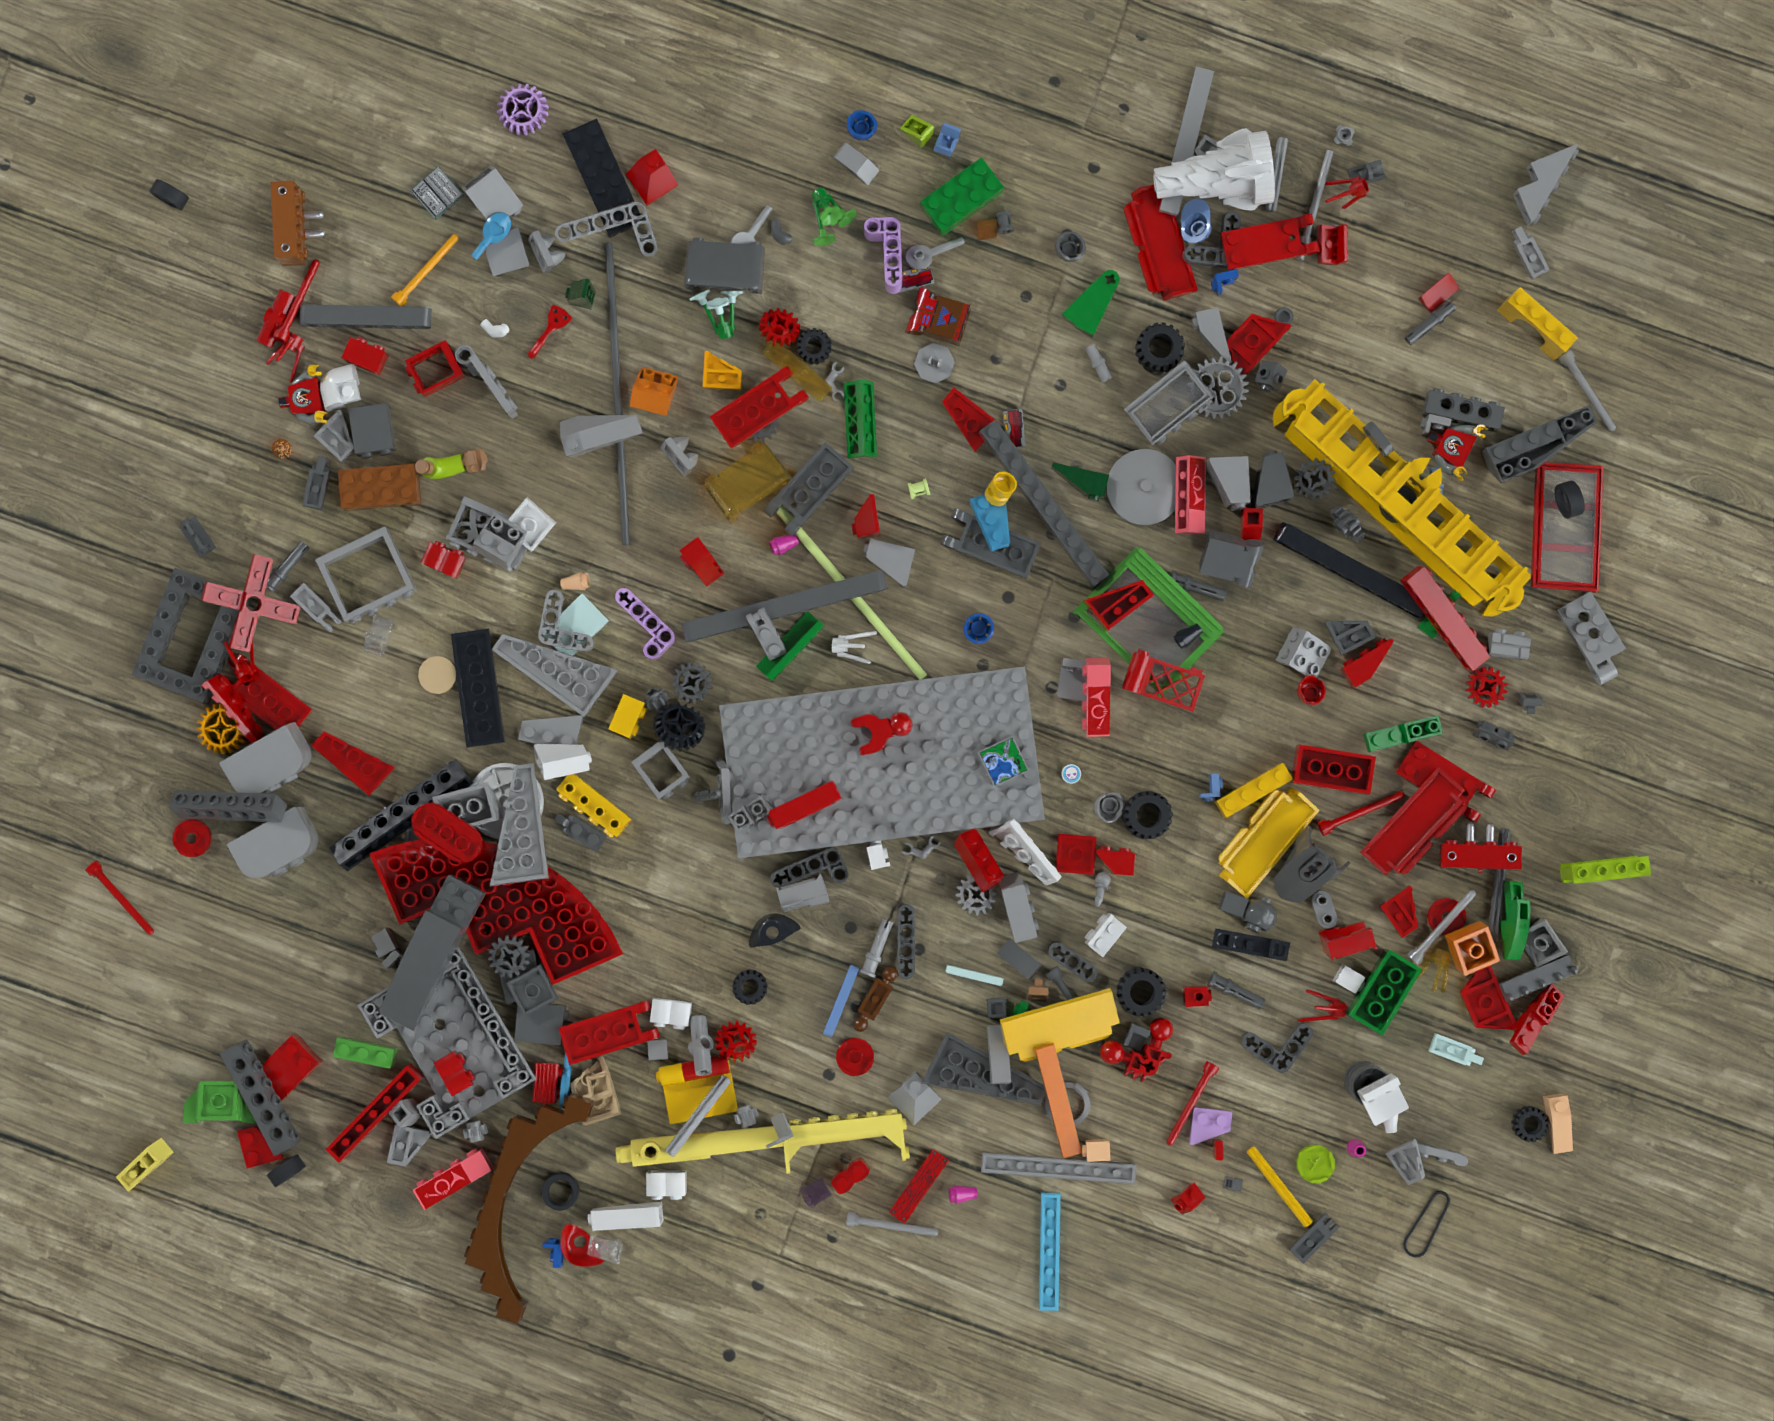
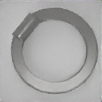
(1081, 1091)

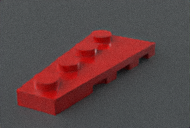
(355, 764)

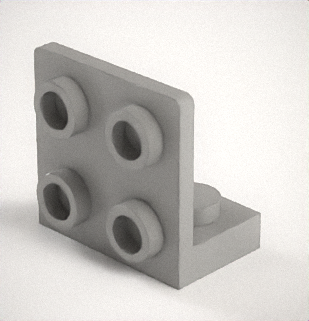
(1071, 680)

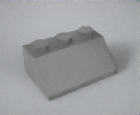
(473, 804)

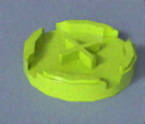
(1315, 1163)

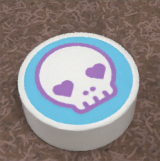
(1071, 773)

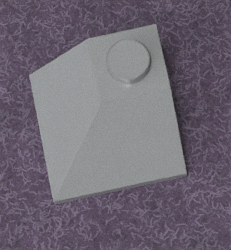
(914, 1098)

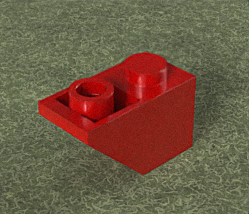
(1251, 523)
(1118, 862)

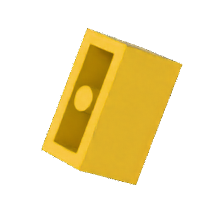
(627, 716)

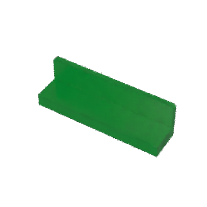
(795, 641)

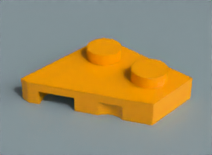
(720, 374)

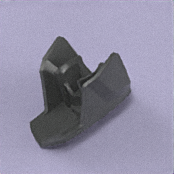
(1303, 872)

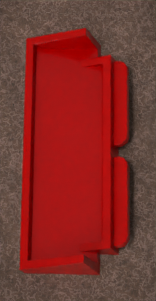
(1159, 246)
(1412, 827)

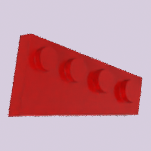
(233, 706)

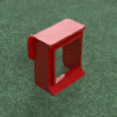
(1346, 940)

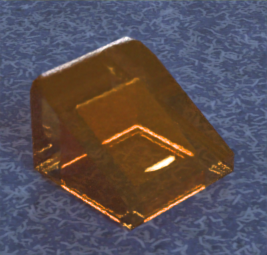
(986, 229)

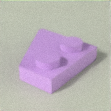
(1208, 1124)

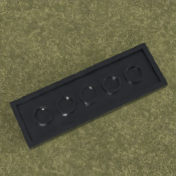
(600, 172)
(478, 688)

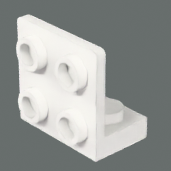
(1105, 934)
(1383, 1099)

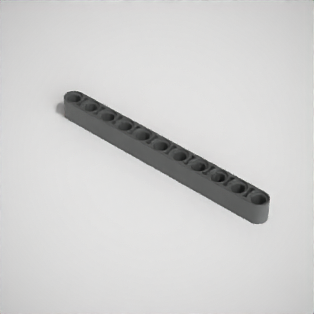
(786, 605)

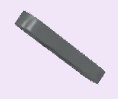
(909, 941)

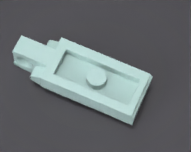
(1454, 1050)

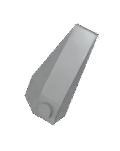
(594, 432)

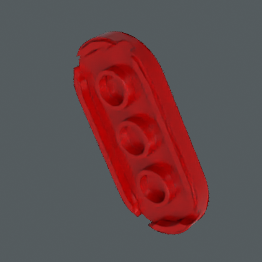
(447, 832)

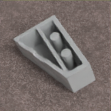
(1018, 908)

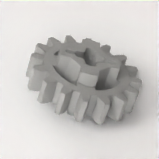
(969, 901)

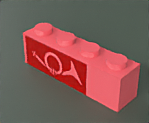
(1190, 495)
(1096, 697)
(453, 1179)

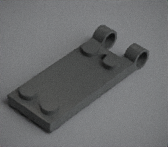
(810, 486)
(1015, 558)

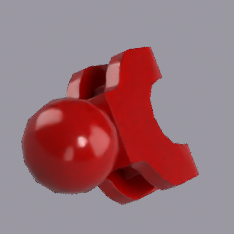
(882, 729)

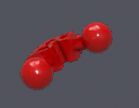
(1113, 1052)

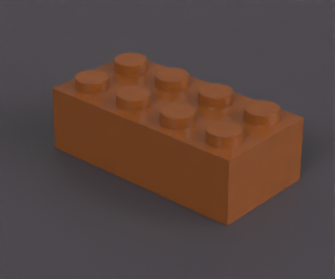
(379, 487)

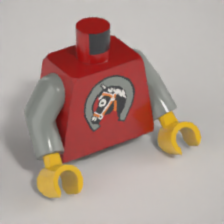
(305, 397)
(1454, 447)

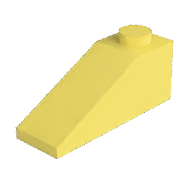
(144, 1164)

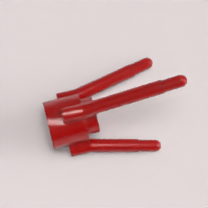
(1358, 188)
(293, 344)
(242, 670)
(1336, 1008)

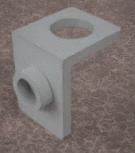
(782, 1129)

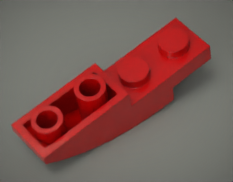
(1535, 1017)

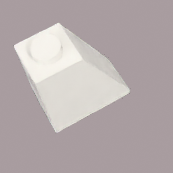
(561, 759)

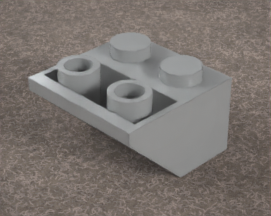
(500, 541)

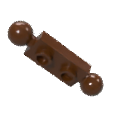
(875, 999)

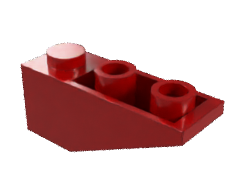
(1364, 667)

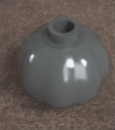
(1259, 915)

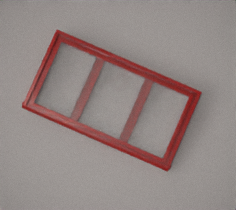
(1562, 548)

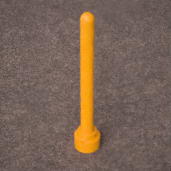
(401, 296)

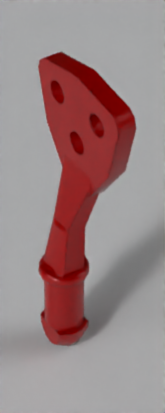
(552, 326)

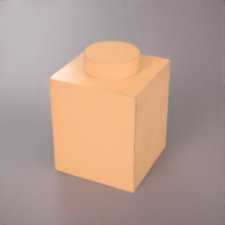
(1096, 1150)

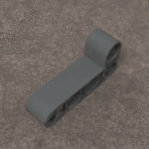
(807, 870)

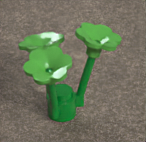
(830, 216)

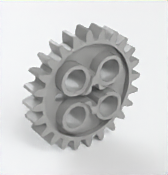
(1235, 385)

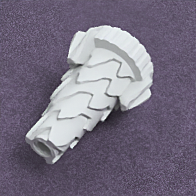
(1236, 172)

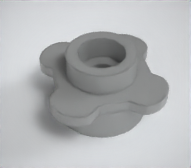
(1345, 140)

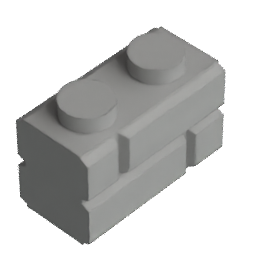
(1509, 645)

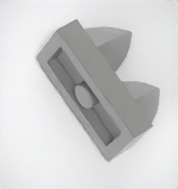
(545, 258)
(674, 450)

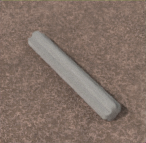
(1278, 165)

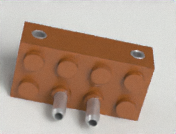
(288, 223)

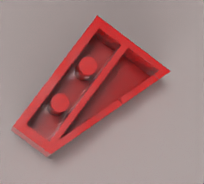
(698, 557)
(1119, 603)

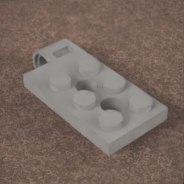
(476, 367)
(1595, 651)

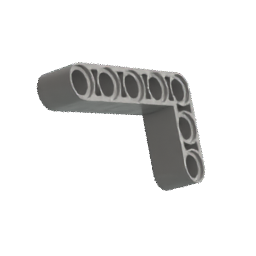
(612, 222)

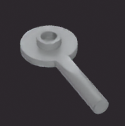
(747, 237)
(921, 256)

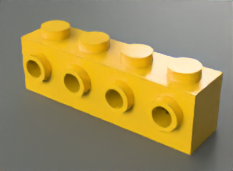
(593, 804)

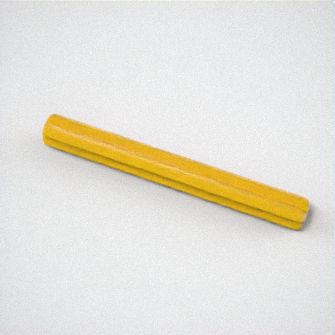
(1279, 1186)

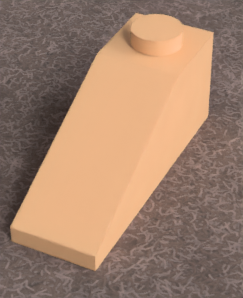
(1560, 1126)

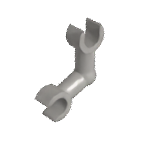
(830, 379)
(923, 854)

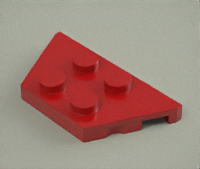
(1254, 340)
(1486, 1002)

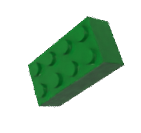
(961, 197)
(1383, 991)

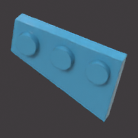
(992, 521)

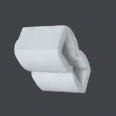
(670, 1012)
(666, 1183)

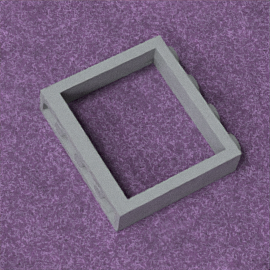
(353, 547)

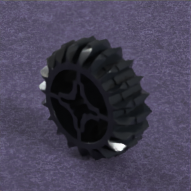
(673, 733)

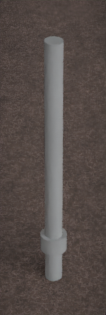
(1305, 238)

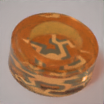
(281, 448)

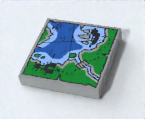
(1003, 761)

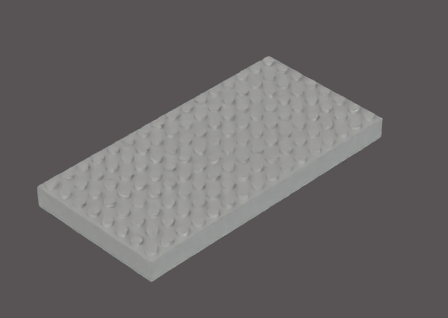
(907, 789)

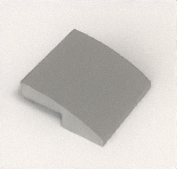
(507, 254)

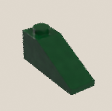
(581, 294)
(1085, 481)

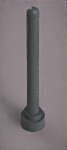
(1055, 975)

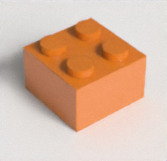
(1472, 948)

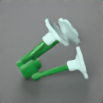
(723, 329)

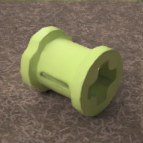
(918, 488)

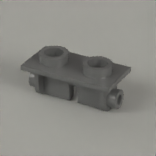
(197, 536)
(1501, 739)

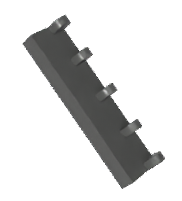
(1537, 978)

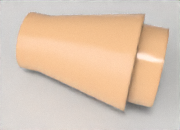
(576, 582)

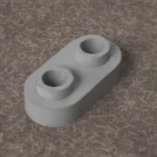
(1324, 909)

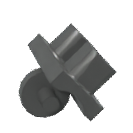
(1370, 172)

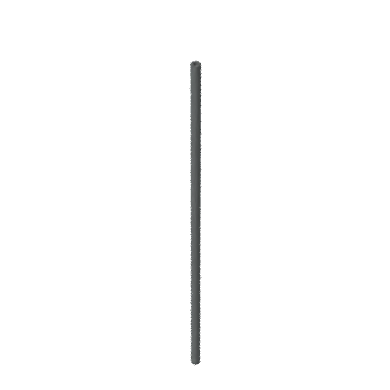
(617, 390)

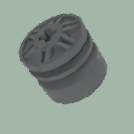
(1361, 1072)

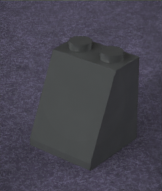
(1272, 481)

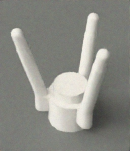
(841, 645)

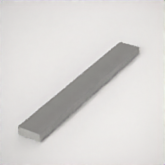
(1189, 129)
(1058, 1168)

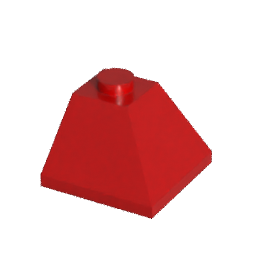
(651, 177)
(866, 520)

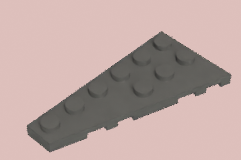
(968, 1070)

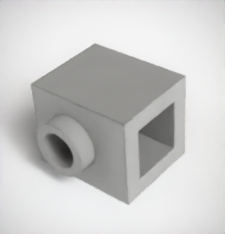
(405, 1112)

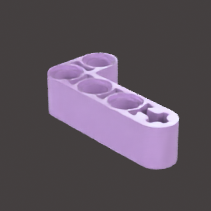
(890, 255)
(643, 620)

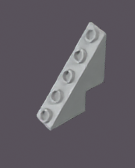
(1544, 179)

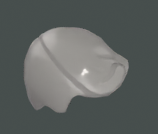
(1109, 807)

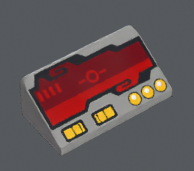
(916, 278)
(1014, 427)

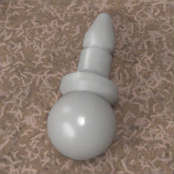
(1102, 881)

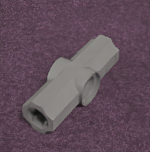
(700, 1045)

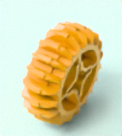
(206, 728)

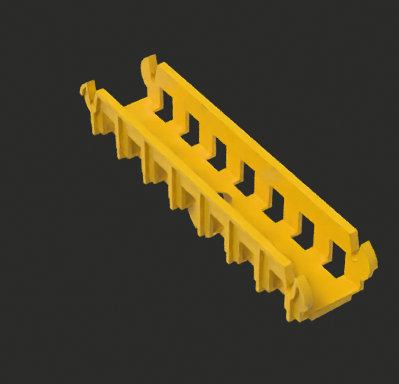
(1430, 544)

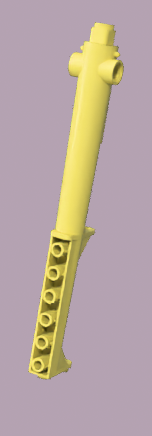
(804, 1134)

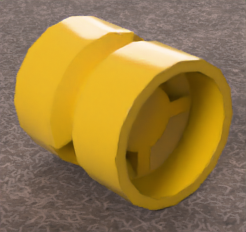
(1000, 489)

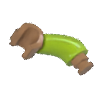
(445, 467)

